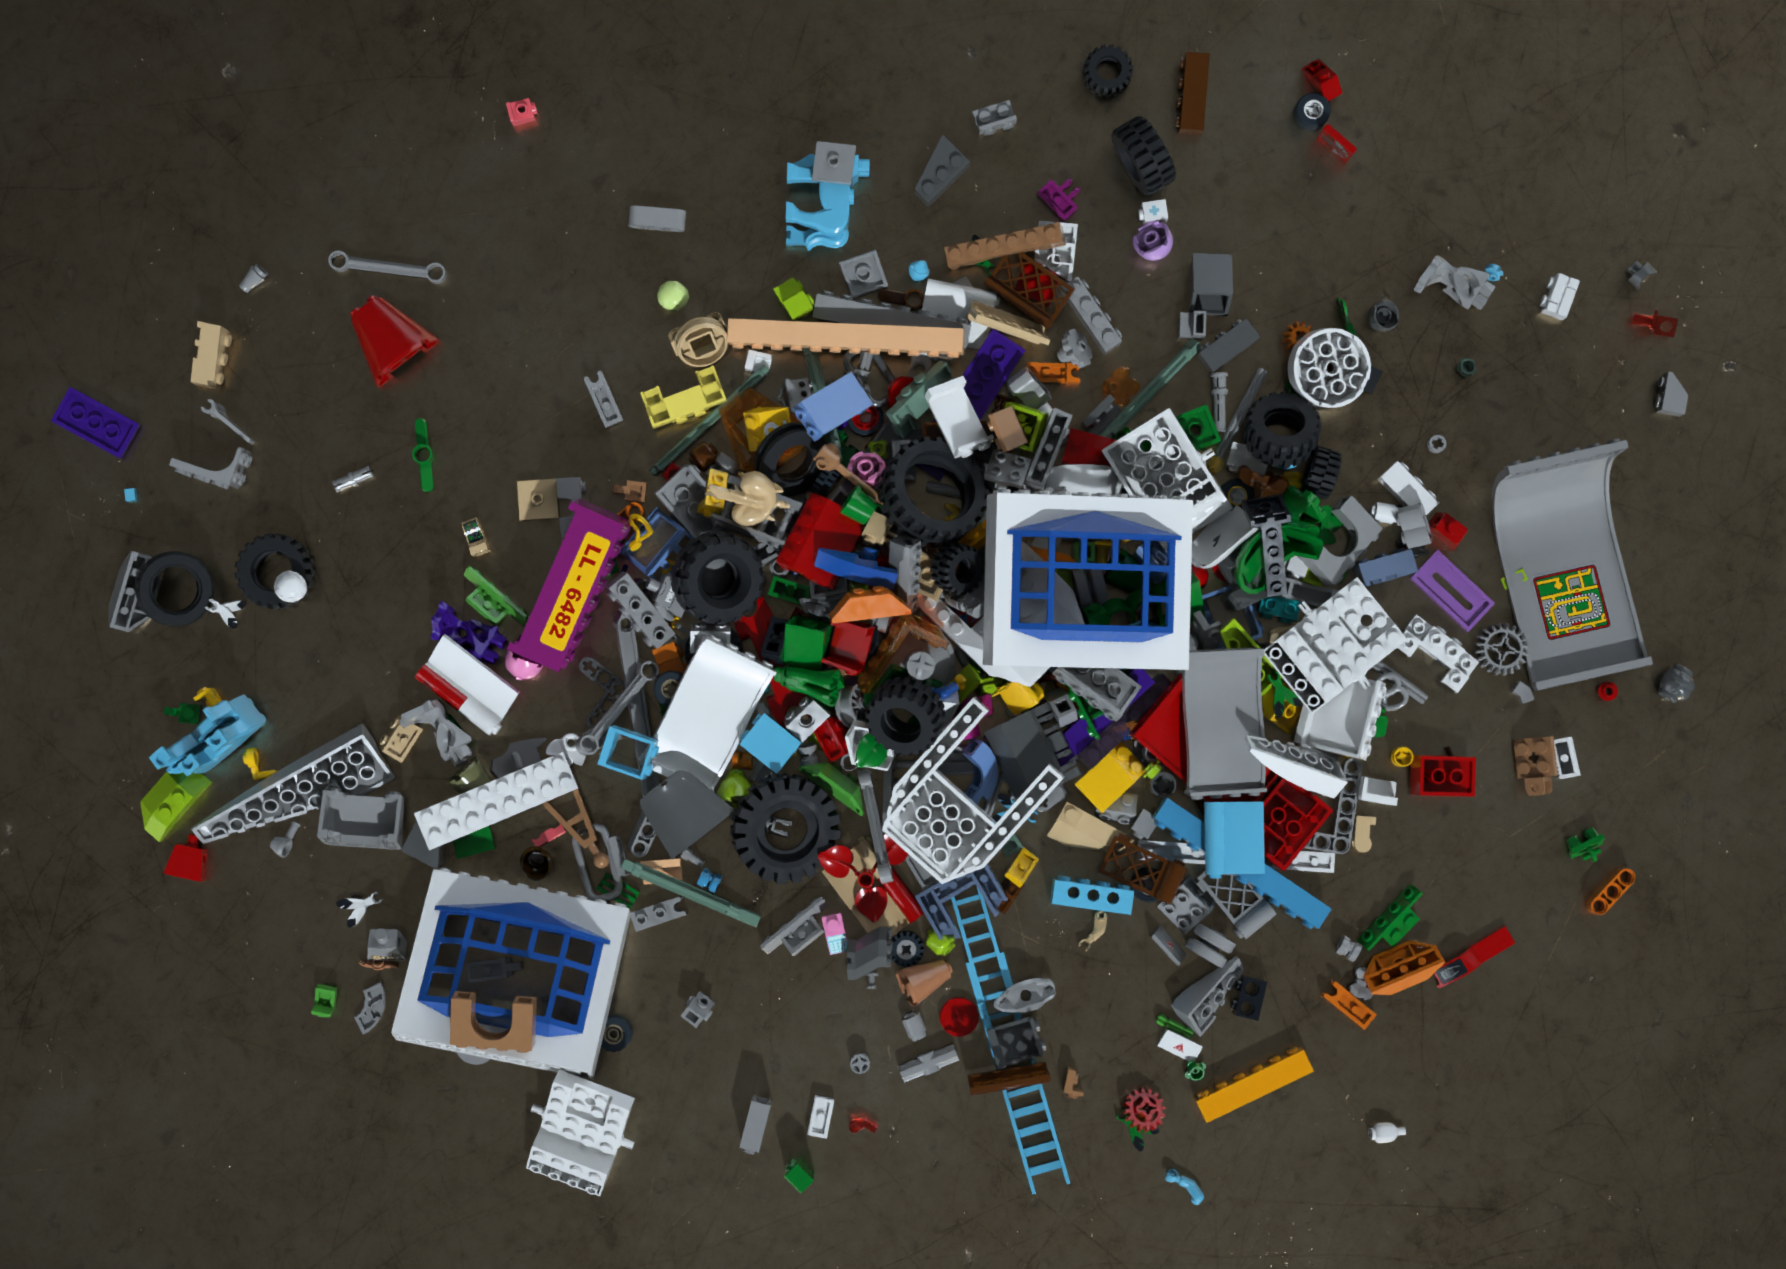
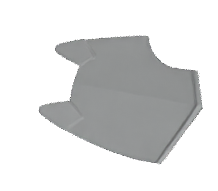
(517, 757)

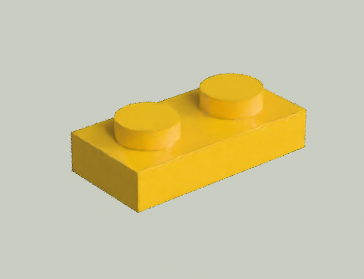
(1021, 867)

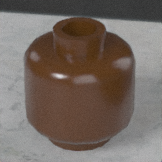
(703, 455)

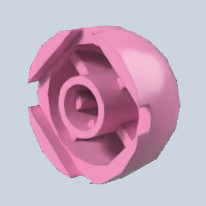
(521, 667)

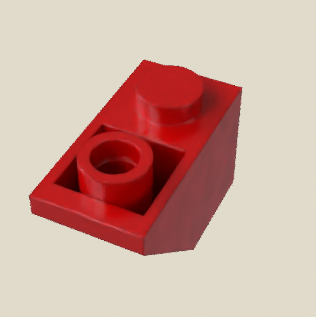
(1322, 79)

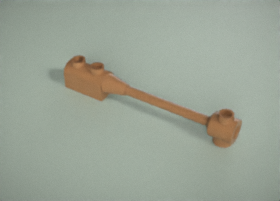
(829, 459)

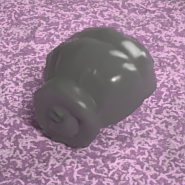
(1676, 684)

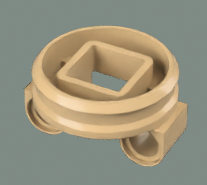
(694, 329)

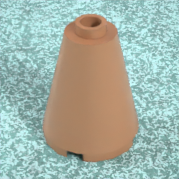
(923, 979)

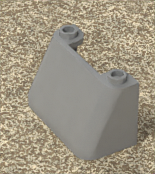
(361, 820)

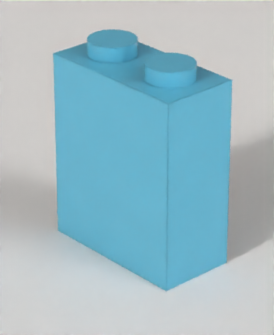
(769, 742)

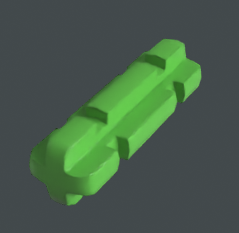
(1174, 1026)

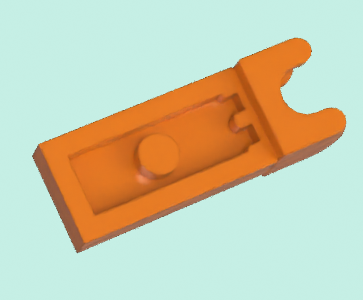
(1054, 372)
(1350, 1005)

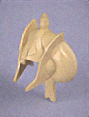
(754, 501)

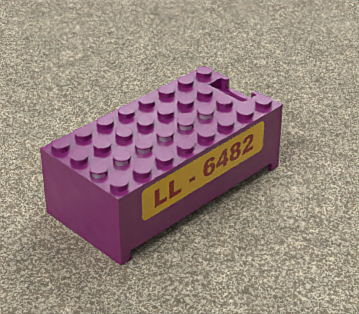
(572, 586)

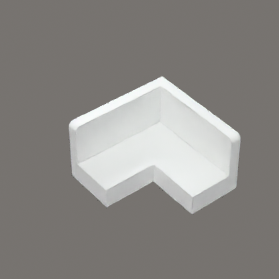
(854, 735)
(1377, 791)

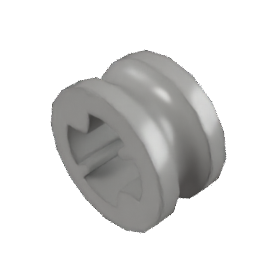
(1442, 441)

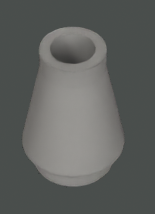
(254, 277)

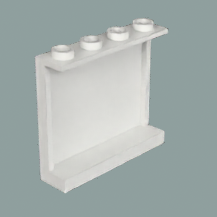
(1345, 722)

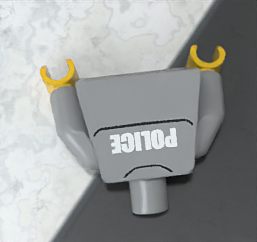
(665, 598)

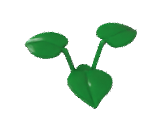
(868, 751)

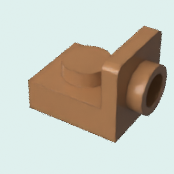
(1071, 1079)

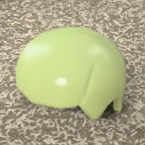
(673, 295)

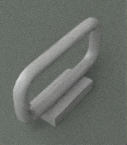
(616, 855)

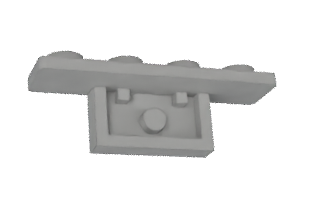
(799, 931)

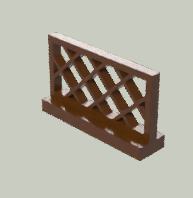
(1022, 302)
(1008, 1078)

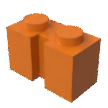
(669, 658)

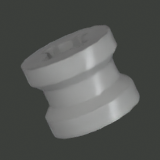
(859, 1066)

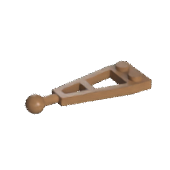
(600, 859)

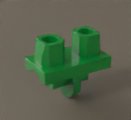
(1593, 840)

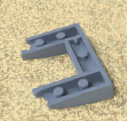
(933, 898)

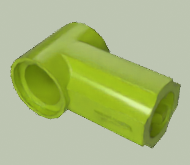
(989, 685)

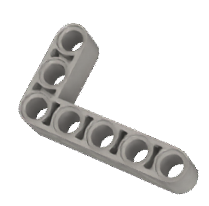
(1339, 814)

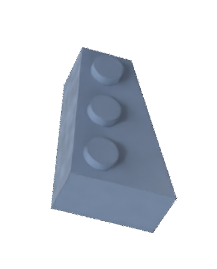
(1385, 567)

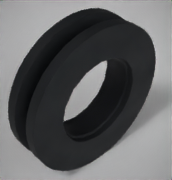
(775, 445)

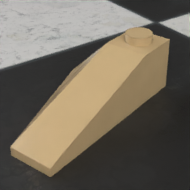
(1081, 830)

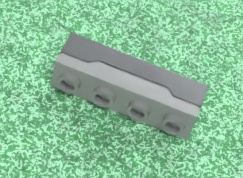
(905, 557)

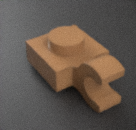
(633, 491)

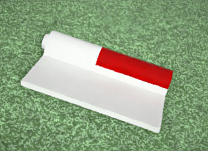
(467, 685)

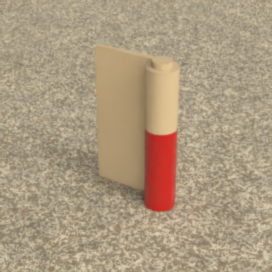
(901, 905)

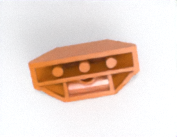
(868, 604)
(1402, 967)

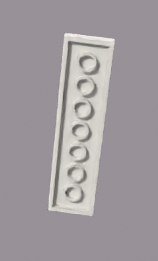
(495, 801)

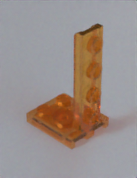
(906, 623)

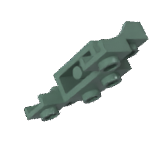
(911, 399)

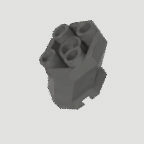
(869, 952)

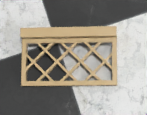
(1007, 322)

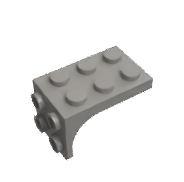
(231, 476)

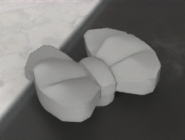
(1358, 988)

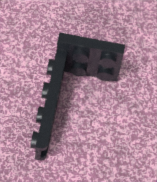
(1268, 515)

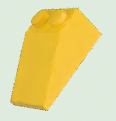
(1111, 777)

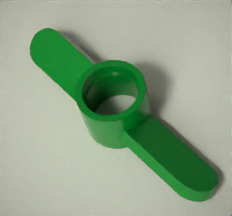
(425, 469)

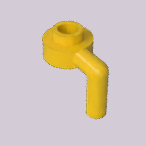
(252, 760)

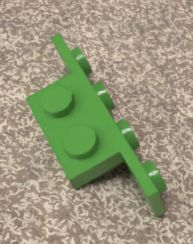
(490, 601)

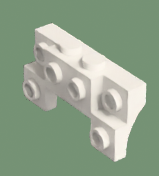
(1441, 648)

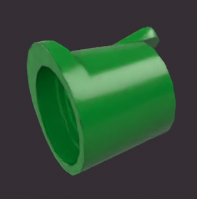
(859, 506)

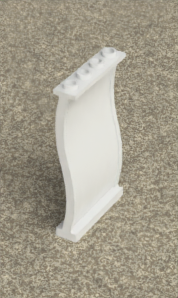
(709, 711)

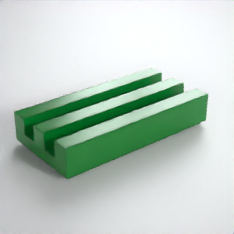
(632, 899)

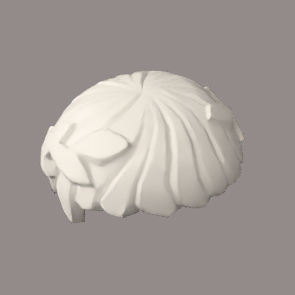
(290, 586)

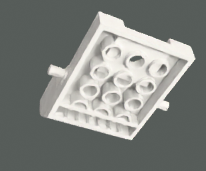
(1168, 469)
(1333, 646)
(580, 1133)

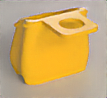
(1020, 697)

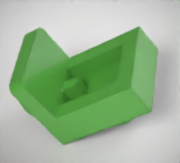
(324, 1000)

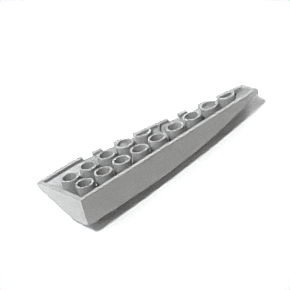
(345, 763)

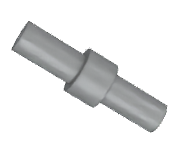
(688, 855)

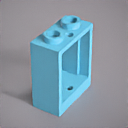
(609, 747)

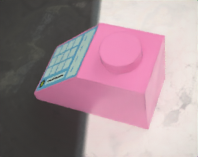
(835, 933)

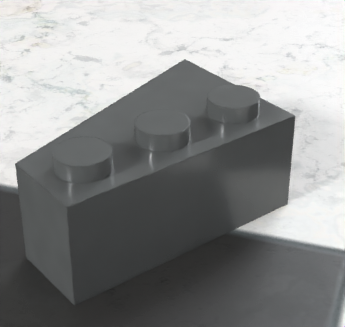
(941, 171)

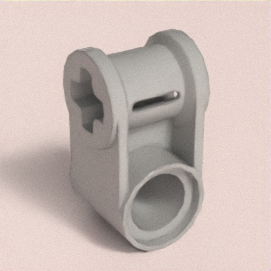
(1056, 796)

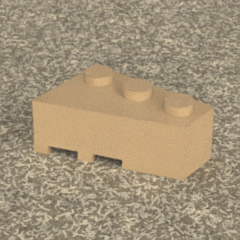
(211, 355)

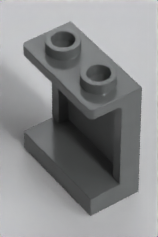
(1016, 1041)

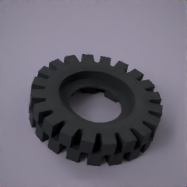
(760, 804)

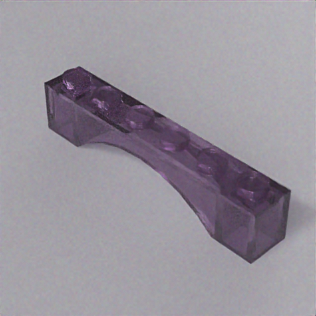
(1117, 731)

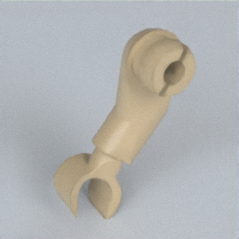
(1099, 928)

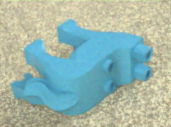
(831, 223)
(214, 739)

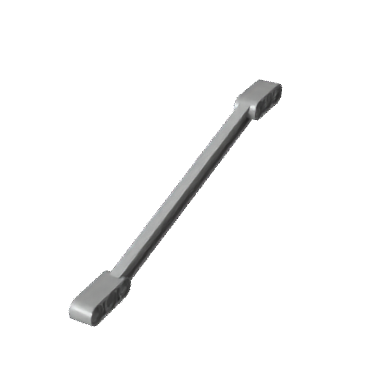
(639, 722)

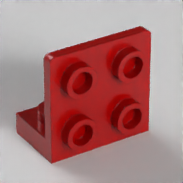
(832, 738)

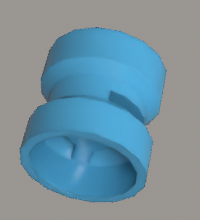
(709, 880)

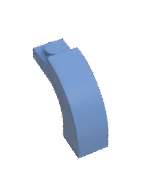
(984, 768)

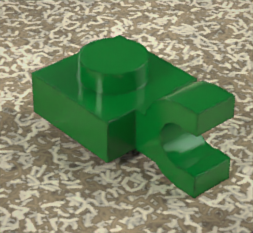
(187, 713)

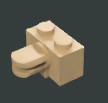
(877, 532)

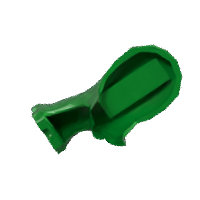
(1298, 540)

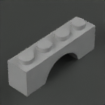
(1311, 594)

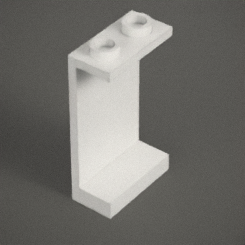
(957, 418)

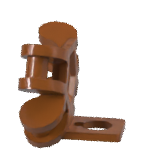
(1268, 483)

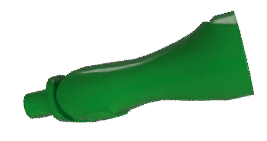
(813, 683)

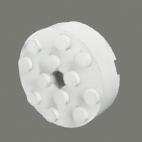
(1349, 367)

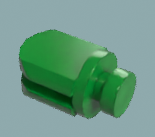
(1381, 724)

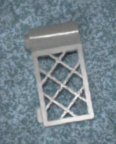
(1249, 919)

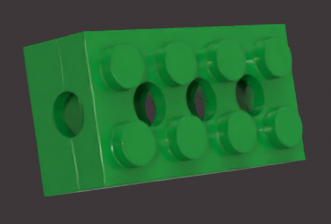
(1202, 421)

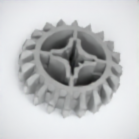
(1499, 657)

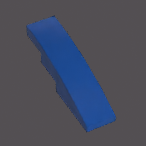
(859, 570)

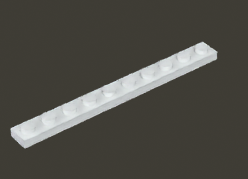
(1304, 860)

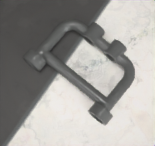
(882, 365)

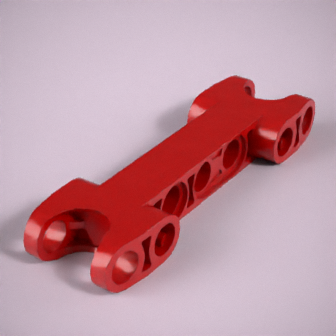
(756, 629)

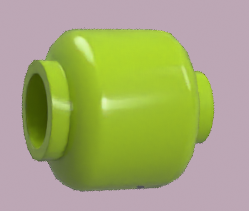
(939, 946)

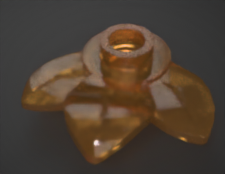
(1123, 386)

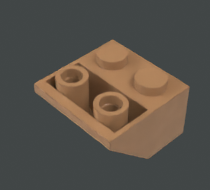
(1007, 429)

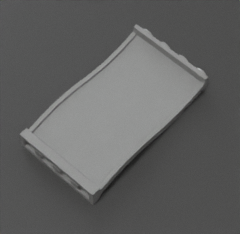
(1219, 711)

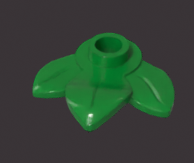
(1328, 526)

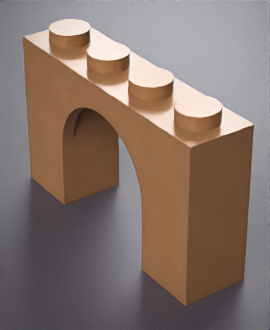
(467, 1032)

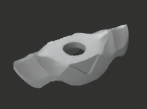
(1040, 992)

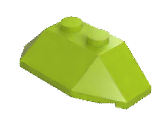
(170, 801)

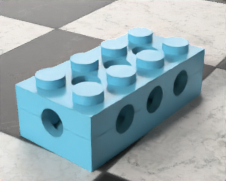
(1121, 904)

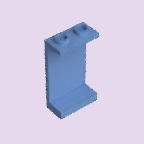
(832, 406)

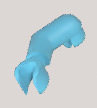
(1195, 1192)

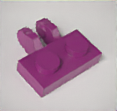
(1058, 200)

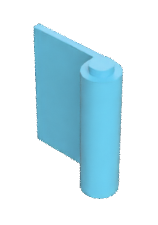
(1234, 838)

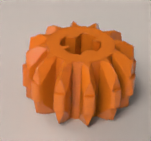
(1292, 331)

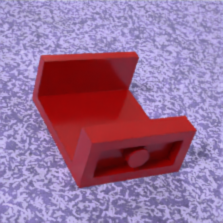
(850, 647)

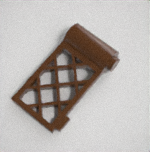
(1169, 876)

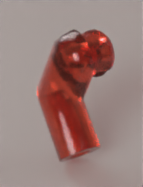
(861, 1123)

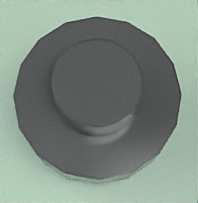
(1638, 273)

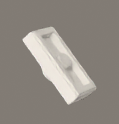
(820, 1116)

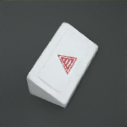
(1179, 1045)

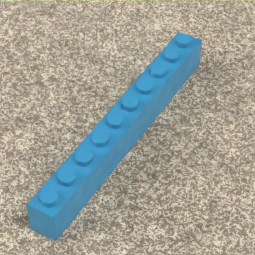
(1272, 884)

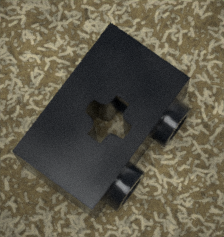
(774, 641)

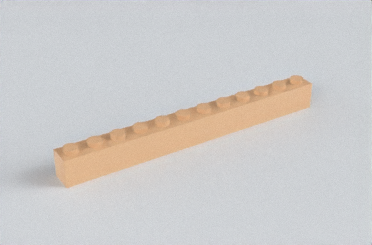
(846, 337)

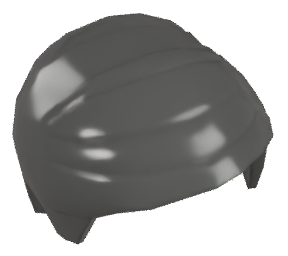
(1383, 316)

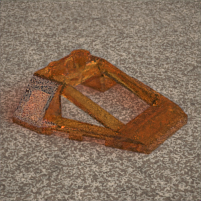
(733, 413)

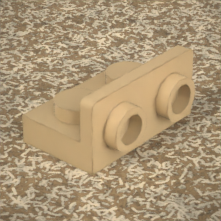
(398, 739)

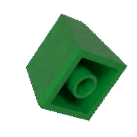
(806, 642)

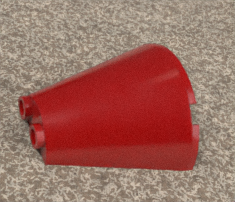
(388, 337)

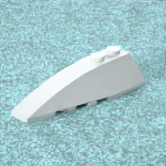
(1300, 765)

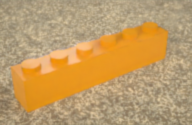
(1253, 1084)

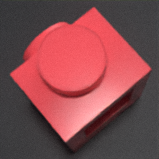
(521, 118)

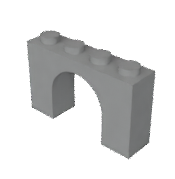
(1361, 531)

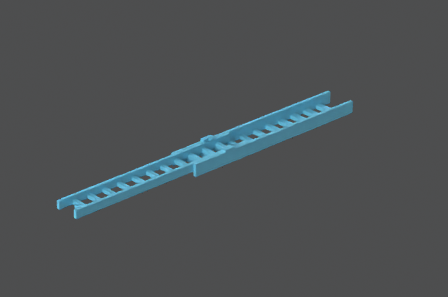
(1004, 972)

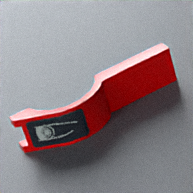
(1474, 956)

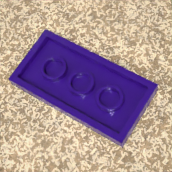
(95, 422)

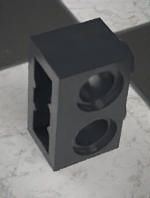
(1254, 998)

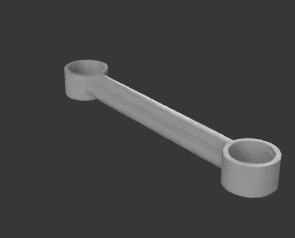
(387, 267)
(617, 707)
(883, 864)

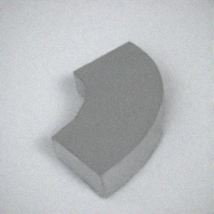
(373, 1007)

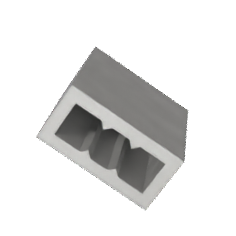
(755, 1124)

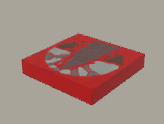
(1337, 143)

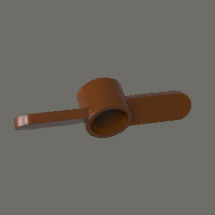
(900, 297)

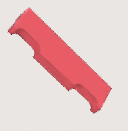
(549, 835)

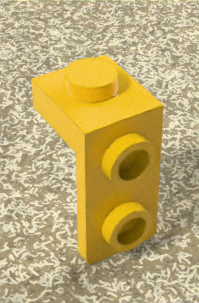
(709, 503)

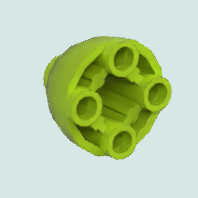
(733, 787)

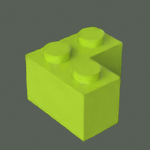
(794, 301)
(1032, 423)

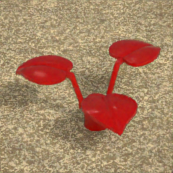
(868, 901)

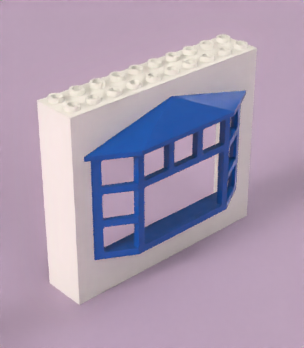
(1084, 517)
(558, 1044)

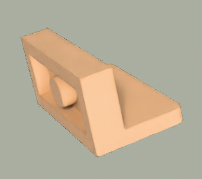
(671, 867)

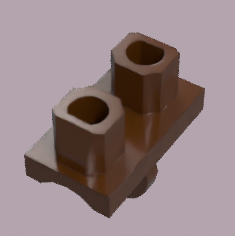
(1011, 891)

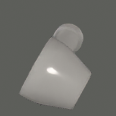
(283, 845)

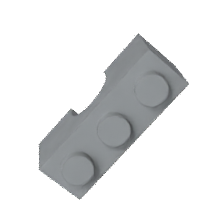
(569, 489)

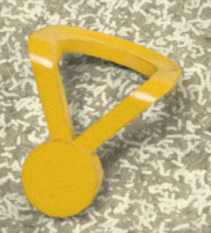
(636, 544)

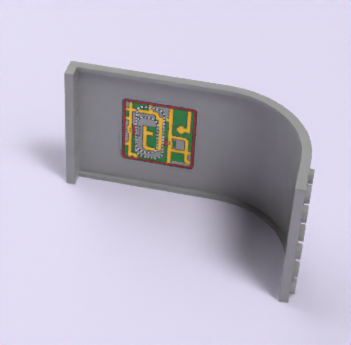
(1577, 598)

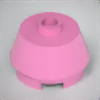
(867, 467)

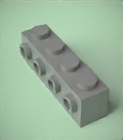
(1091, 316)
(640, 610)

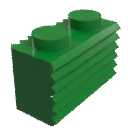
(798, 1175)

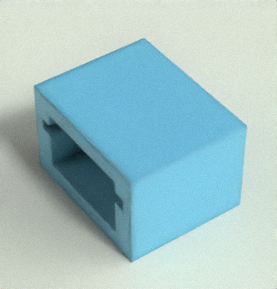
(130, 494)

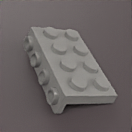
(681, 497)
(1102, 687)

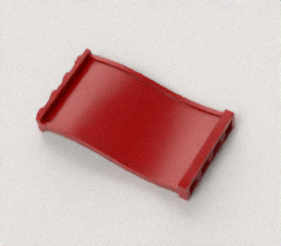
(1164, 736)

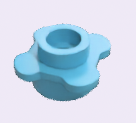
(1494, 272)

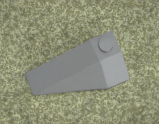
(1200, 1001)

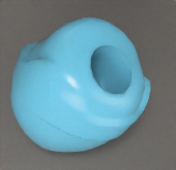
(918, 270)

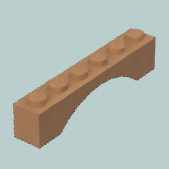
(1016, 242)

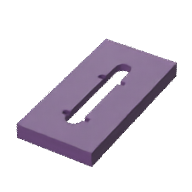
(1478, 599)

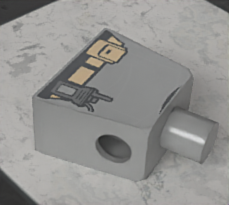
(386, 945)

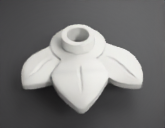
(571, 753)

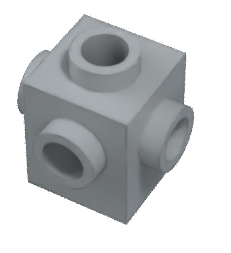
(697, 1009)

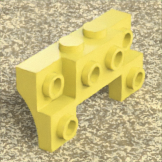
(685, 403)

